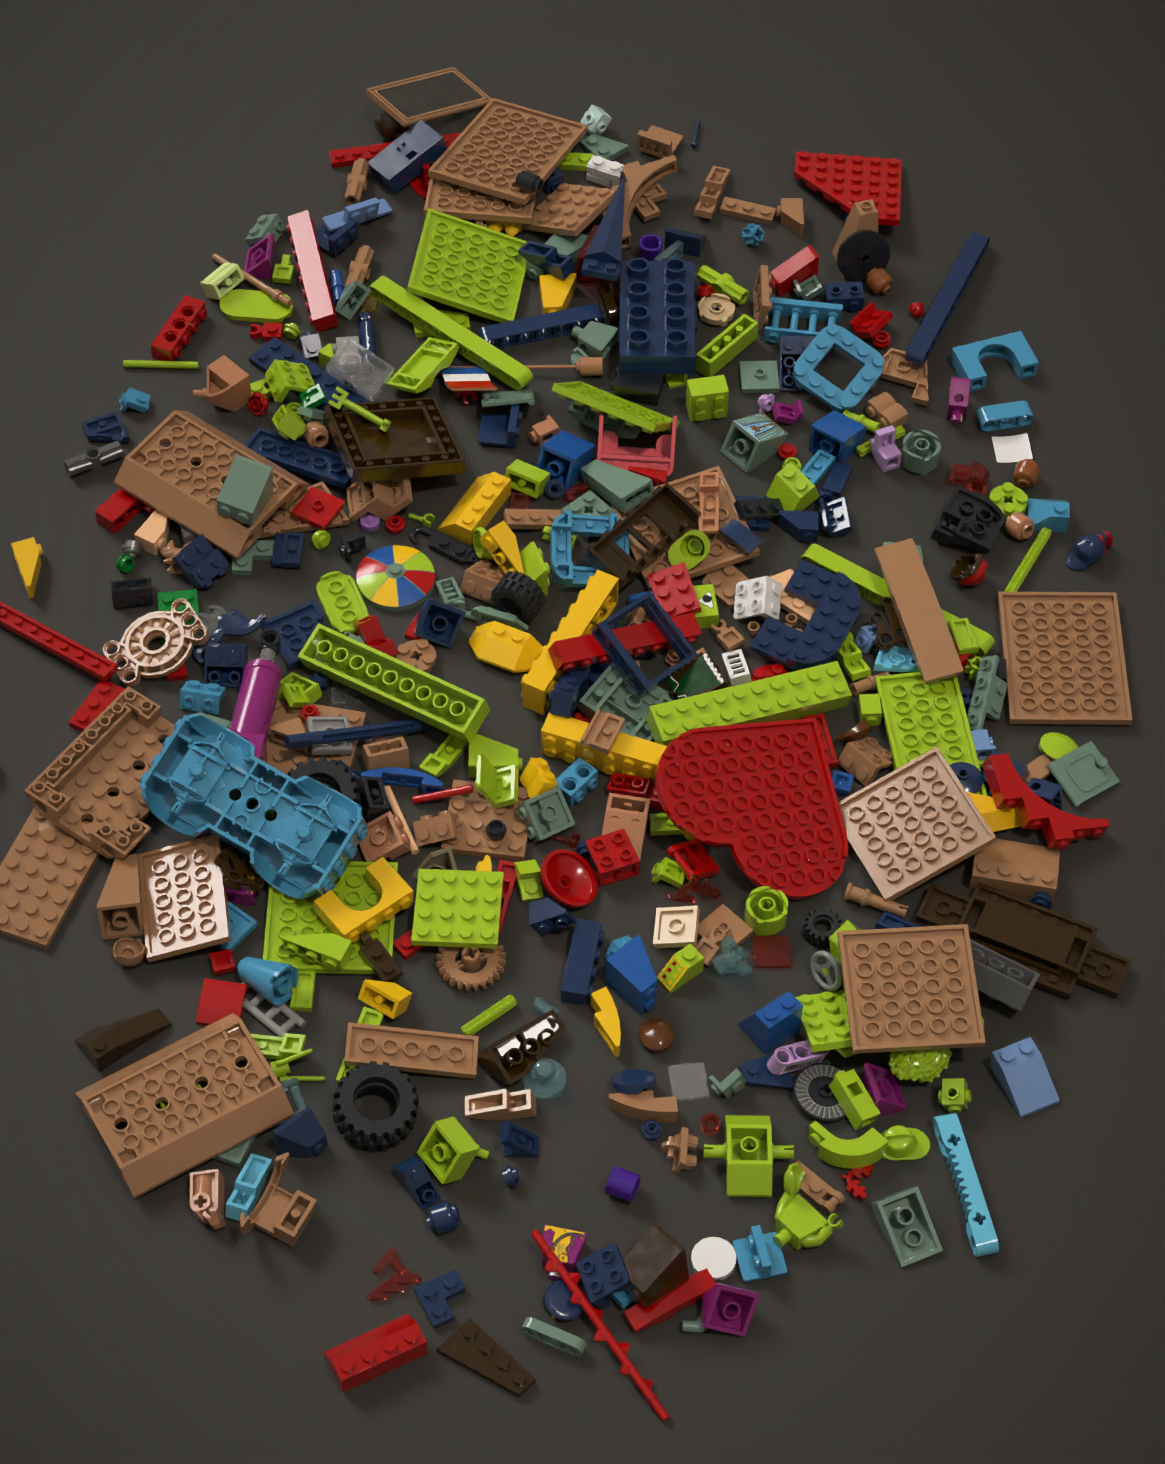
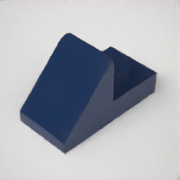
(518, 1141)

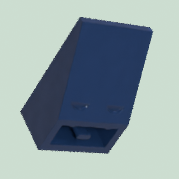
(789, 351)

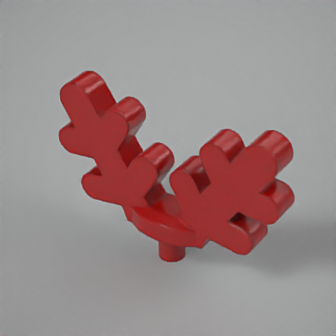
(857, 1173)

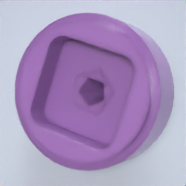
(369, 522)

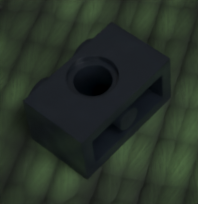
(372, 798)

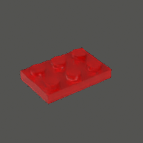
(674, 590)
(96, 702)

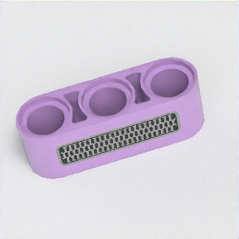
(793, 1058)

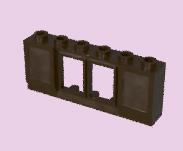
(666, 510)

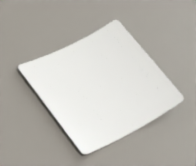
(1012, 448)

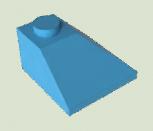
(1049, 514)

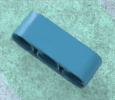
(1004, 415)

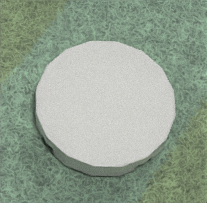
(716, 1256)

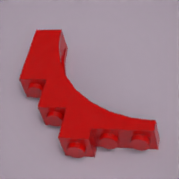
(1033, 812)

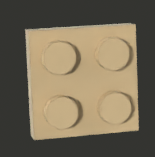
(676, 926)

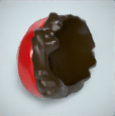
(969, 570)

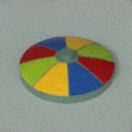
(395, 578)

